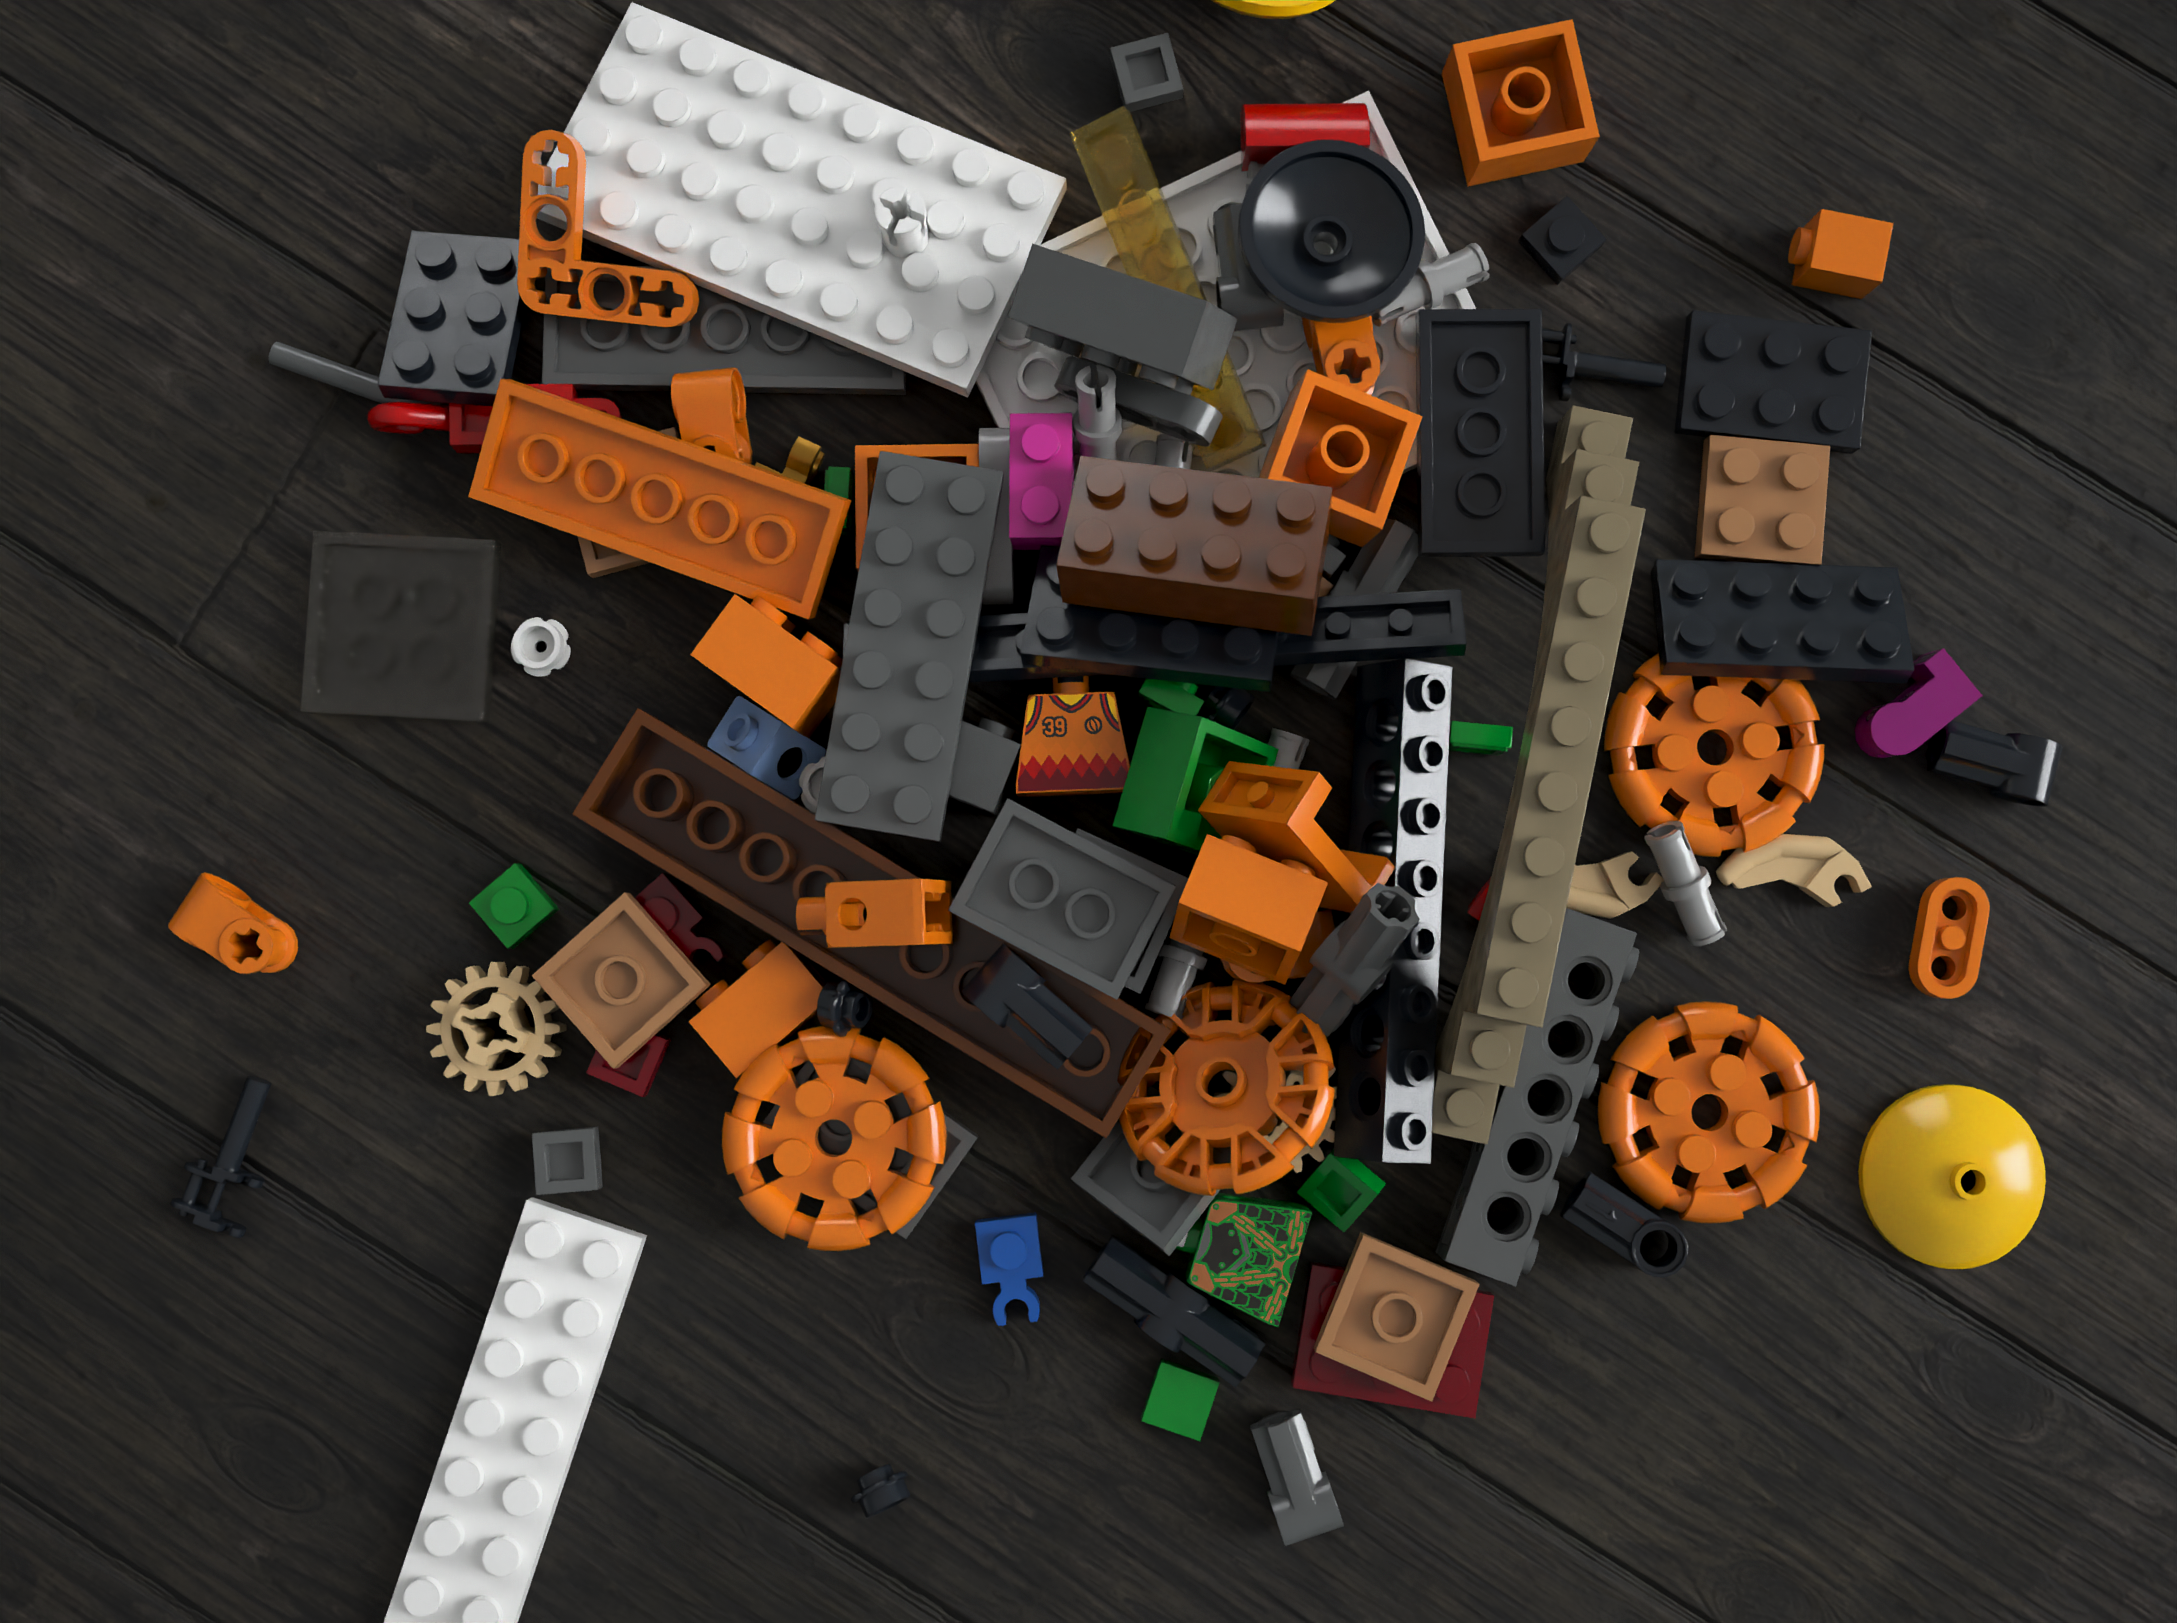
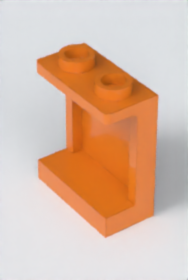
(1276, 815)

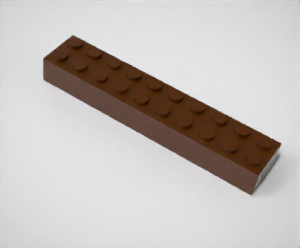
(767, 851)

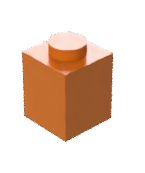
(1840, 253)

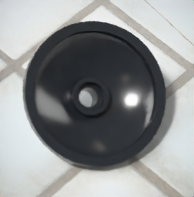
(1336, 197)

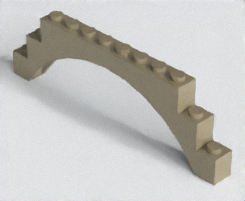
(1520, 928)

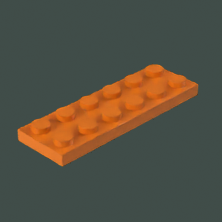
(659, 498)

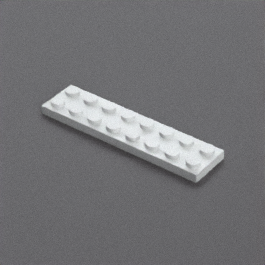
(517, 1419)

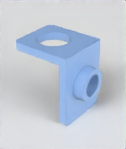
(757, 741)

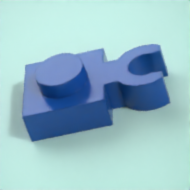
(1010, 1255)

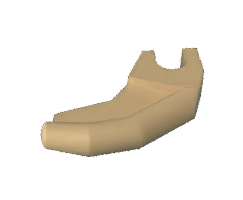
(1801, 860)
(1606, 889)

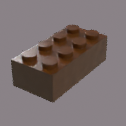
(1195, 545)

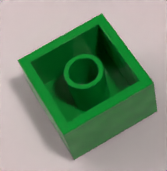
(1173, 773)

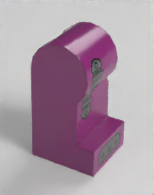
(1919, 711)

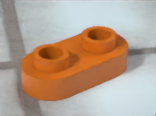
(1955, 940)

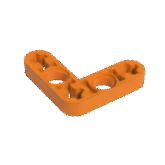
(564, 254)

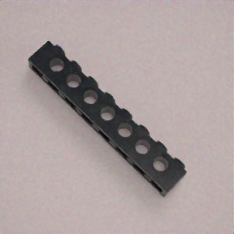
(1399, 815)

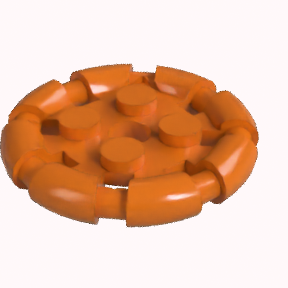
(1734, 782)
(1249, 1109)
(1744, 1117)
(801, 1158)

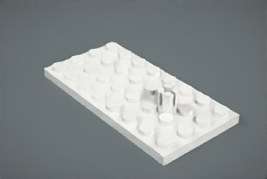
(804, 198)

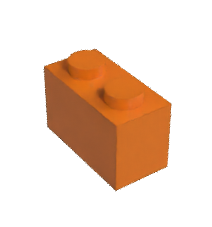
(760, 1007)

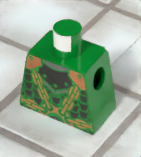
(1247, 1252)

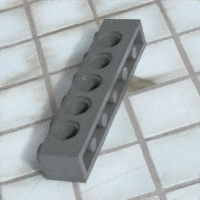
(1487, 1174)

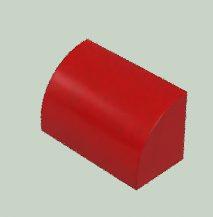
(1276, 127)

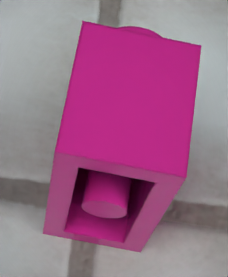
(1040, 478)

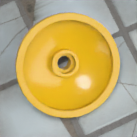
(1916, 1167)

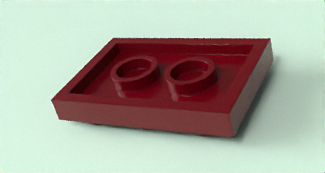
(1458, 1386)

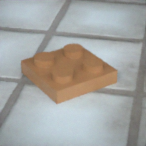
(1762, 501)
(621, 980)
(1396, 1316)

